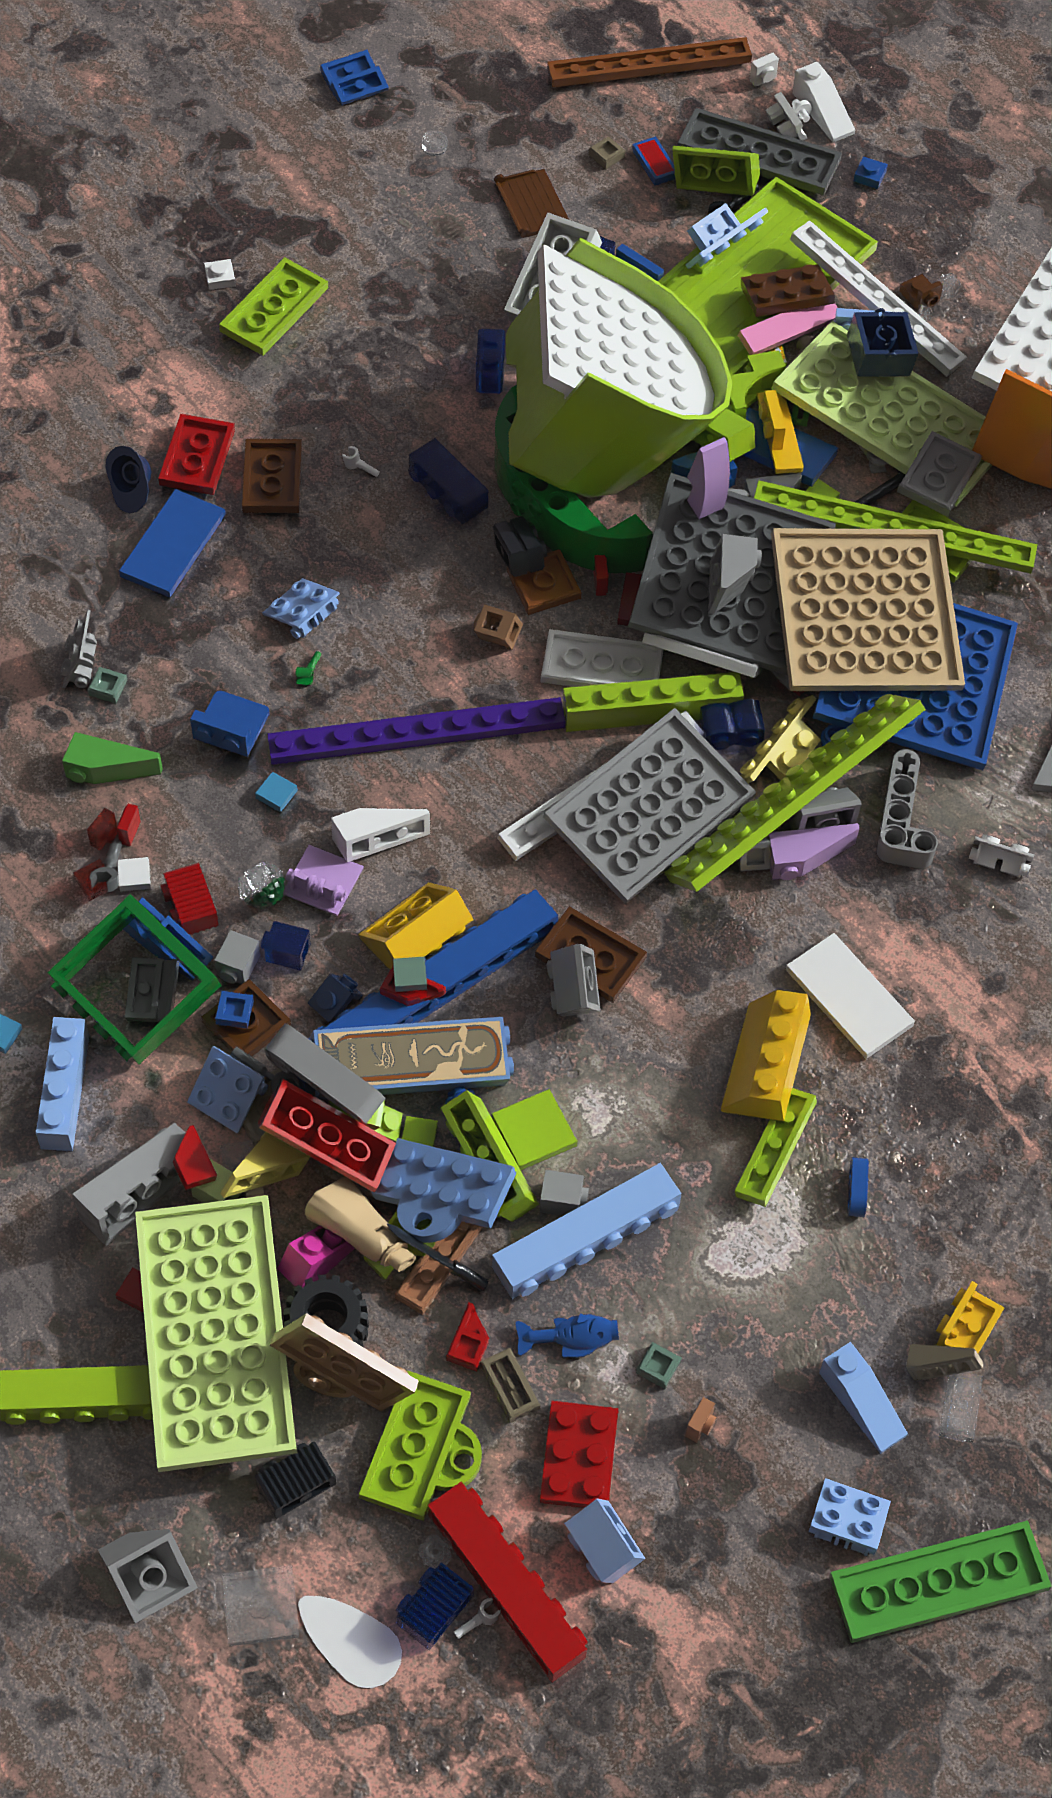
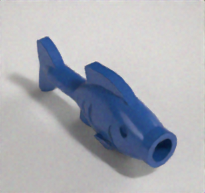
(578, 1335)

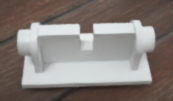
(1013, 857)

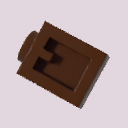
(921, 292)

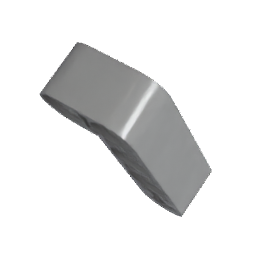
(900, 806)
(298, 1054)

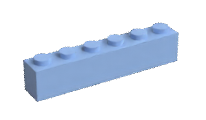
(586, 1231)

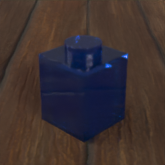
(286, 945)

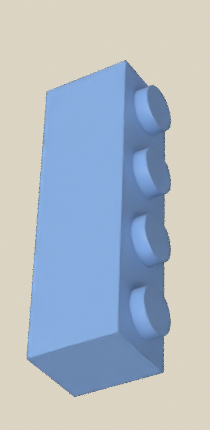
(62, 1084)

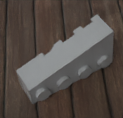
(130, 1186)

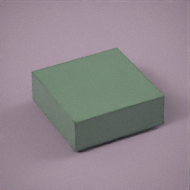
(107, 685)
(410, 974)
(658, 1365)

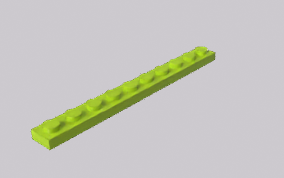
(850, 515)

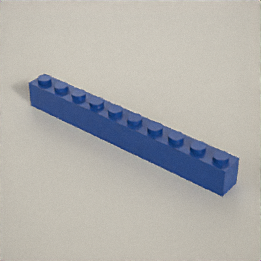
(460, 964)

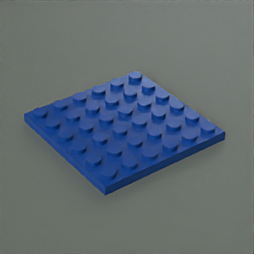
(955, 722)

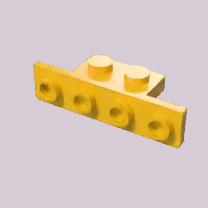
(779, 432)

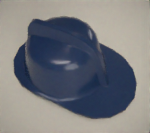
(128, 478)

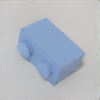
(603, 1541)

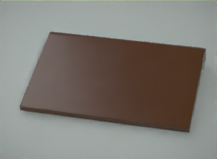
(529, 199)

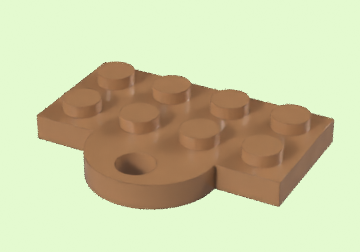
(339, 1367)

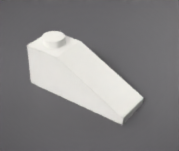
(828, 111)
(374, 830)

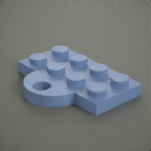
(442, 1188)

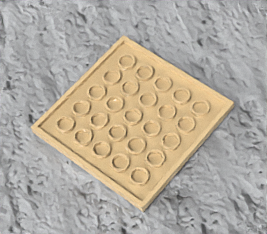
(867, 610)

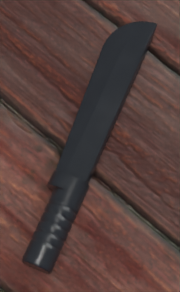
(455, 1267)

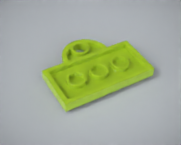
(421, 1448)

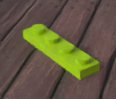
(775, 1150)

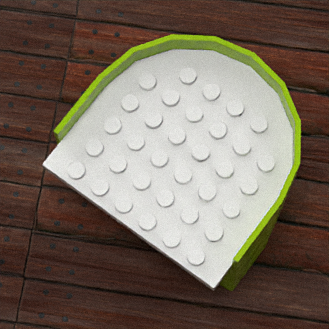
(607, 373)

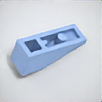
(863, 1396)

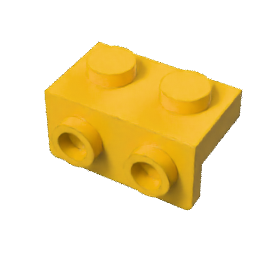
(970, 1321)

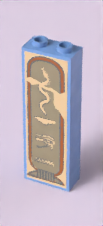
(423, 1054)

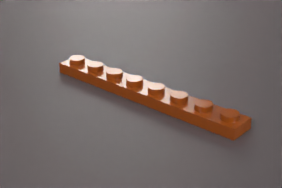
(649, 62)

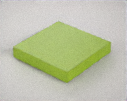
(534, 1129)

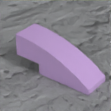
(710, 478)

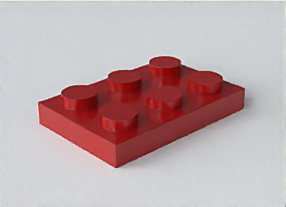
(196, 454)
(578, 1454)

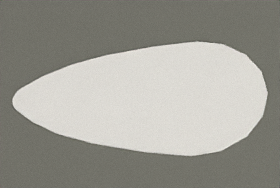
(351, 1641)

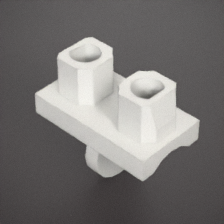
(792, 115)

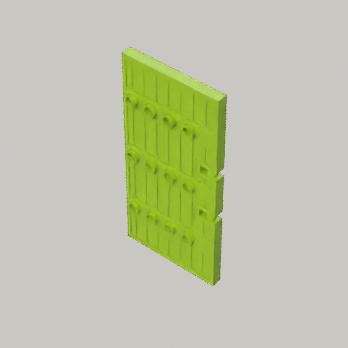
(716, 289)

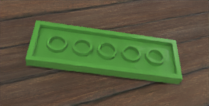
(939, 1581)

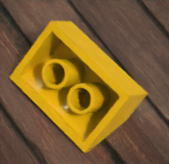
(418, 924)

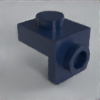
(334, 996)

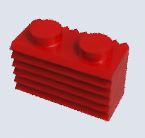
(190, 899)

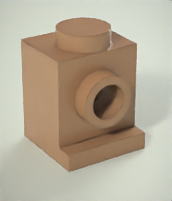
(507, 623)

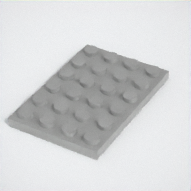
(649, 805)

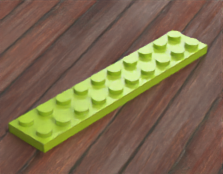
(793, 792)

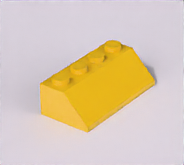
(768, 1056)

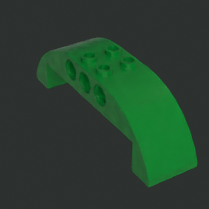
(560, 515)

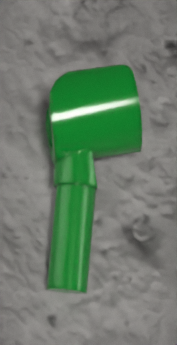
(306, 674)

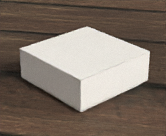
(134, 874)

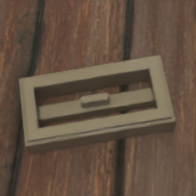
(522, 1410)

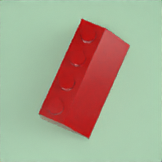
(327, 1135)

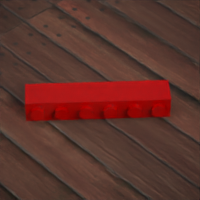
(507, 1581)

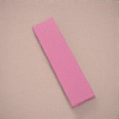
(785, 328)

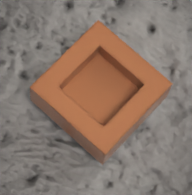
(701, 1421)

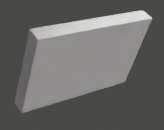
(939, 473)

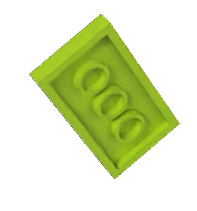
(273, 306)

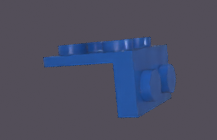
(230, 723)

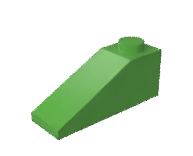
(104, 761)

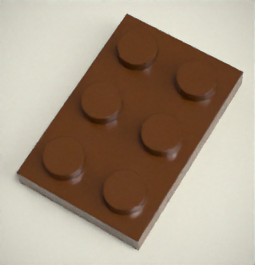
(787, 290)
(272, 476)
(614, 956)

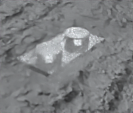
(961, 1407)

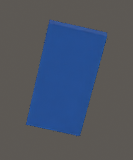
(814, 452)
(172, 543)

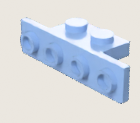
(716, 230)

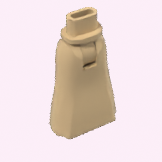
(351, 1216)

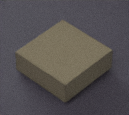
(606, 152)

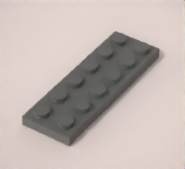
(780, 155)

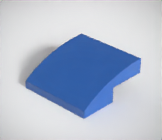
(353, 77)

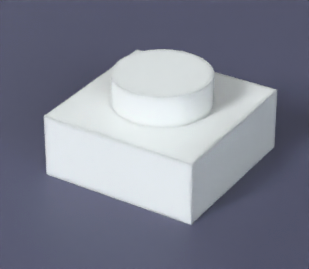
(764, 69)
(219, 274)

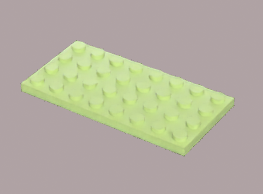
(878, 413)
(209, 1334)

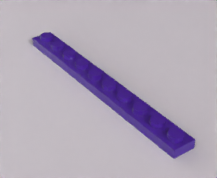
(416, 730)

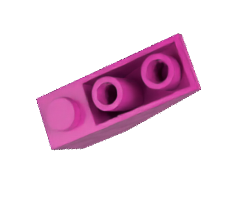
(313, 1255)

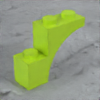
(756, 378)

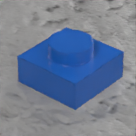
(870, 172)
(234, 1009)

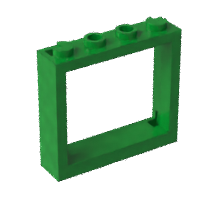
(96, 941)

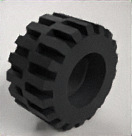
(334, 1296)

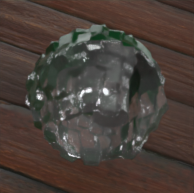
(262, 885)

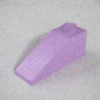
(803, 850)

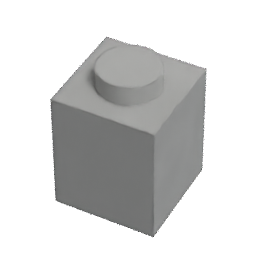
(237, 958)
(562, 1193)

